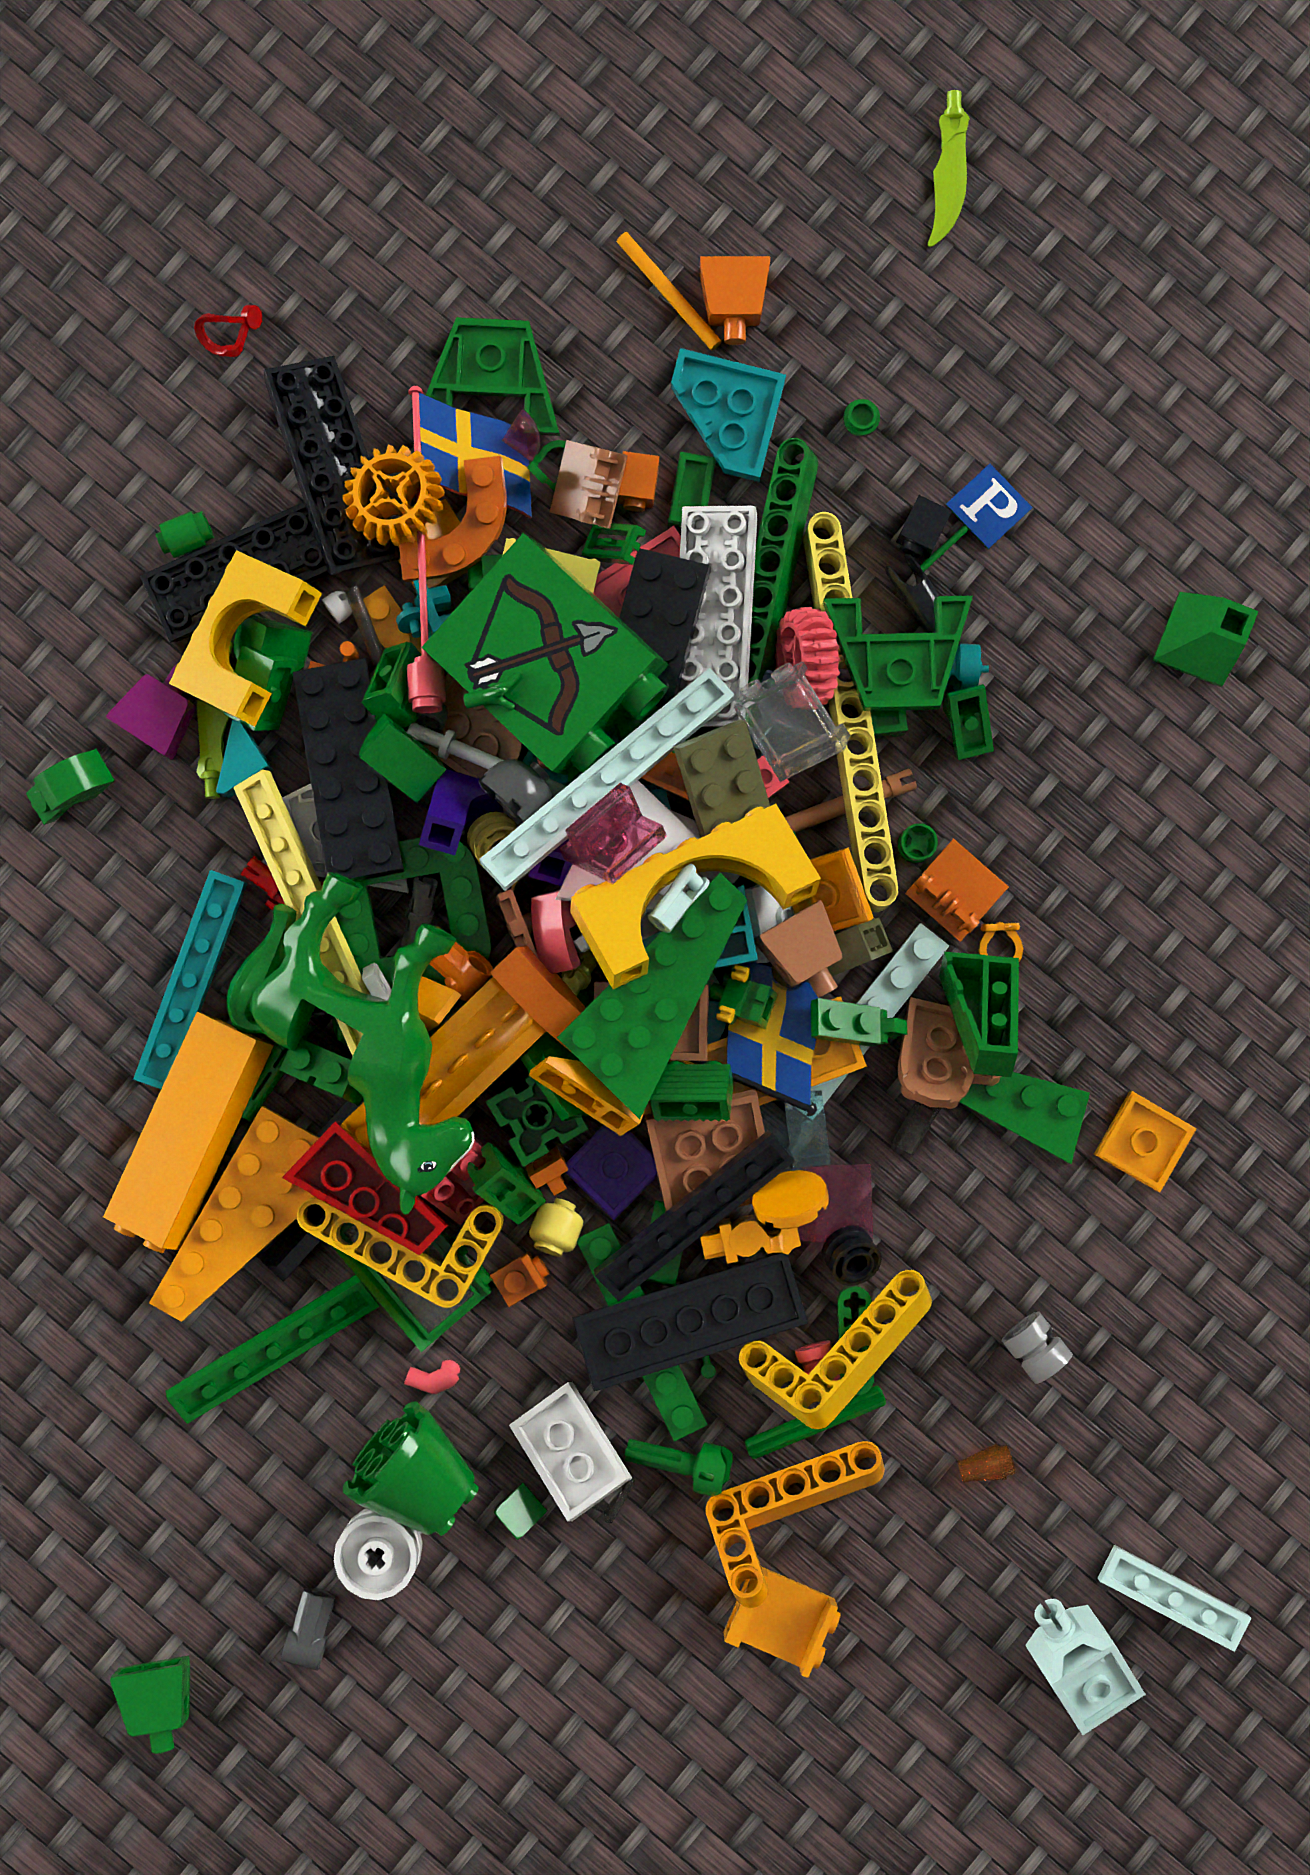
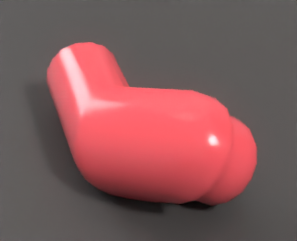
(436, 1381)

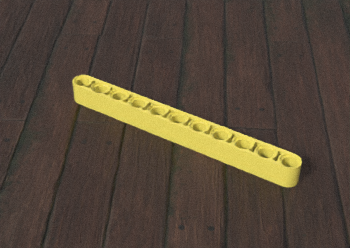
(859, 728)

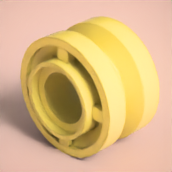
(488, 830)

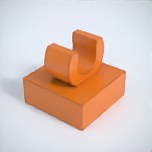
(548, 1170)

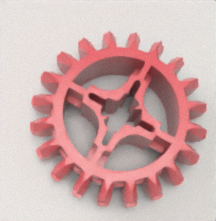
(810, 637)

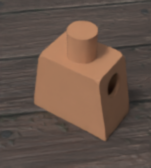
(803, 948)

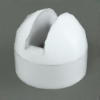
(338, 606)

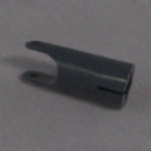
(917, 597)

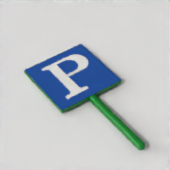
(986, 508)

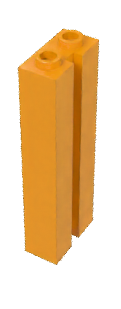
(187, 1133)

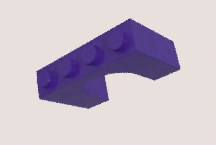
(456, 805)

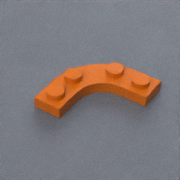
(476, 532)

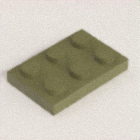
(721, 776)

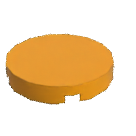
(791, 1199)

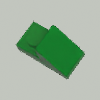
(969, 721)

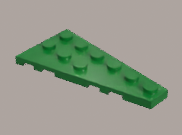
(635, 1027)

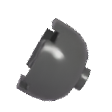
(517, 788)

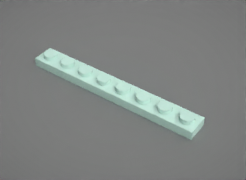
(622, 764)

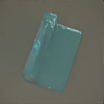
(808, 1134)

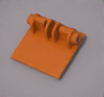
(956, 890)

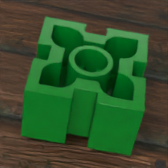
(531, 1137)

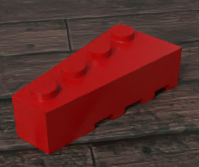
(348, 1177)

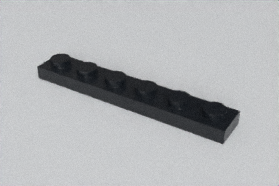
(693, 1215)

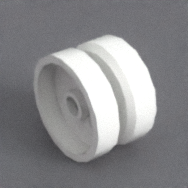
(373, 1574)

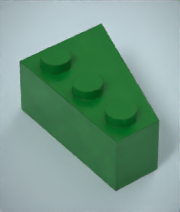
(985, 1008)

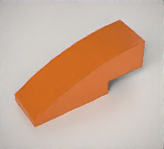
(538, 991)

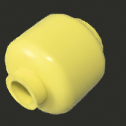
(556, 1227)

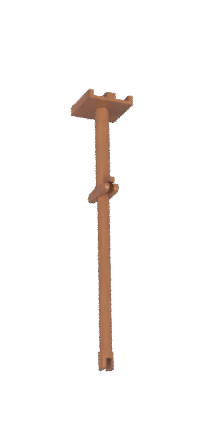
(520, 925)

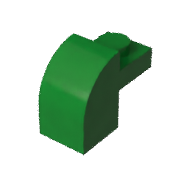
(69, 783)

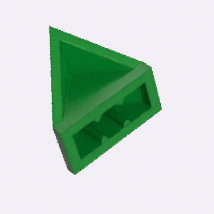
(273, 639)

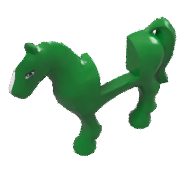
(286, 982)

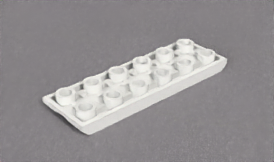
(722, 634)

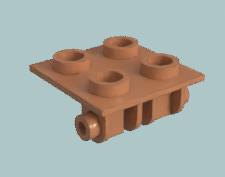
(588, 484)

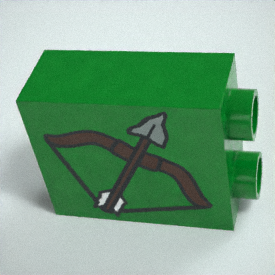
(571, 650)

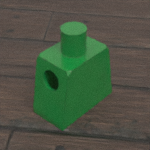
(154, 1699)

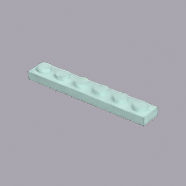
(897, 983)

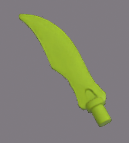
(951, 170)
(211, 731)

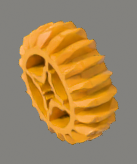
(418, 473)

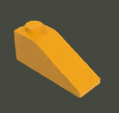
(585, 1091)

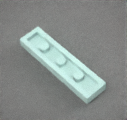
(1174, 1598)

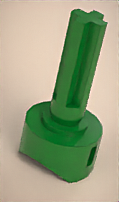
(708, 1469)

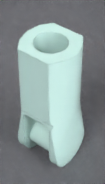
(675, 901)

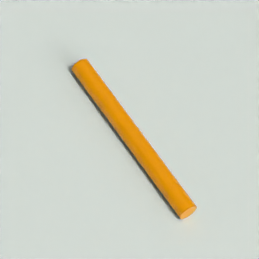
(669, 291)

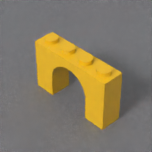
(243, 591)

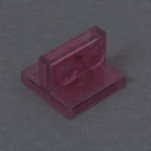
(611, 836)

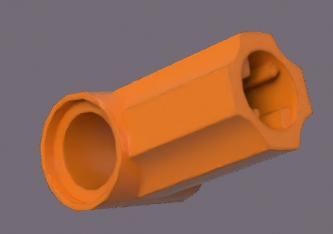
(463, 970)

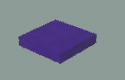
(612, 1169)

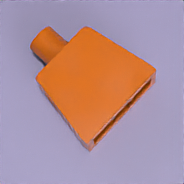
(734, 292)

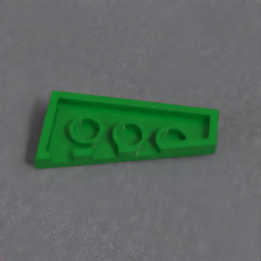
(1033, 1109)

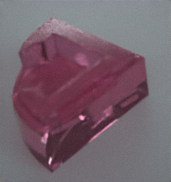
(523, 436)

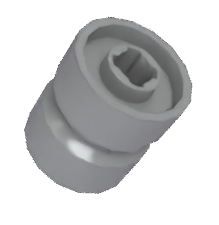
(1038, 1349)

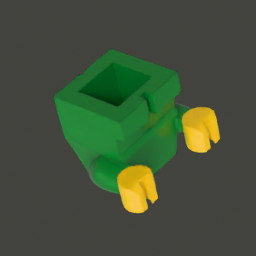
(744, 999)

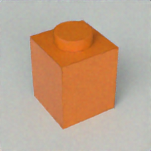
(639, 482)

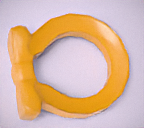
(1009, 928)

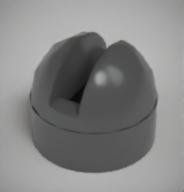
(434, 721)

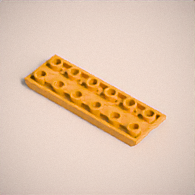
(467, 1056)

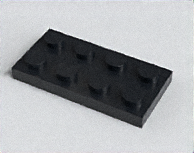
(664, 609)

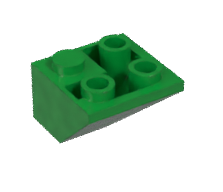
(1205, 636)

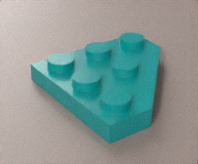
(730, 408)

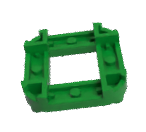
(462, 900)

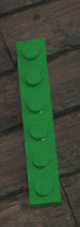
(271, 1349)
(666, 1386)

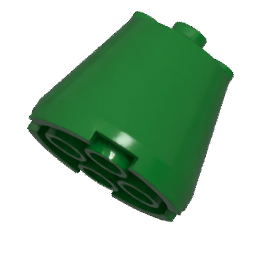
(412, 1473)

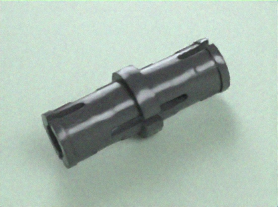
(419, 908)

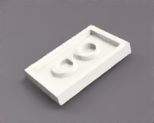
(570, 1451)

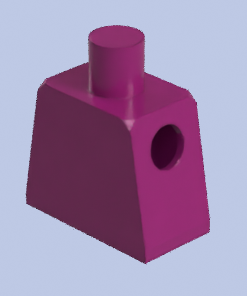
(155, 714)

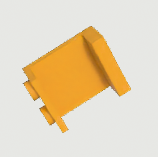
(787, 1623)

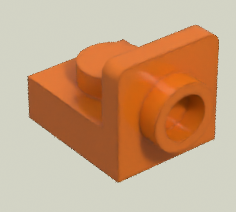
(520, 1278)

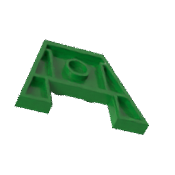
(494, 360)
(899, 668)

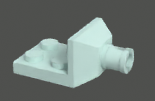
(1082, 1664)

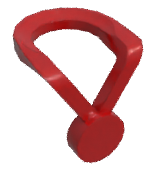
(250, 318)

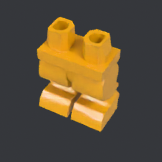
(746, 1238)

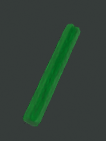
(796, 1430)

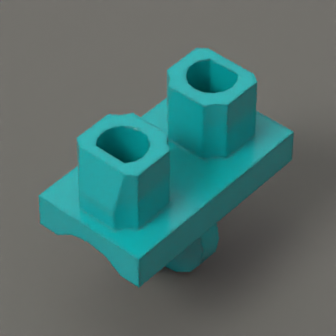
(437, 600)

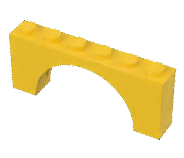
(753, 847)

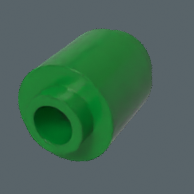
(184, 534)

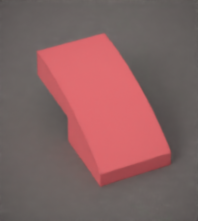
(551, 932)

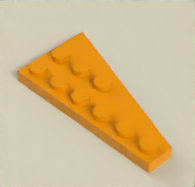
(241, 1215)

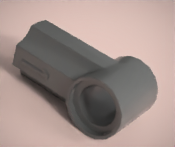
(307, 1637)

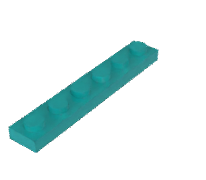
(191, 976)

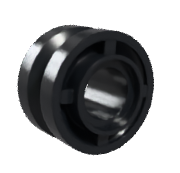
(851, 1255)

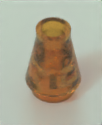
(988, 1464)

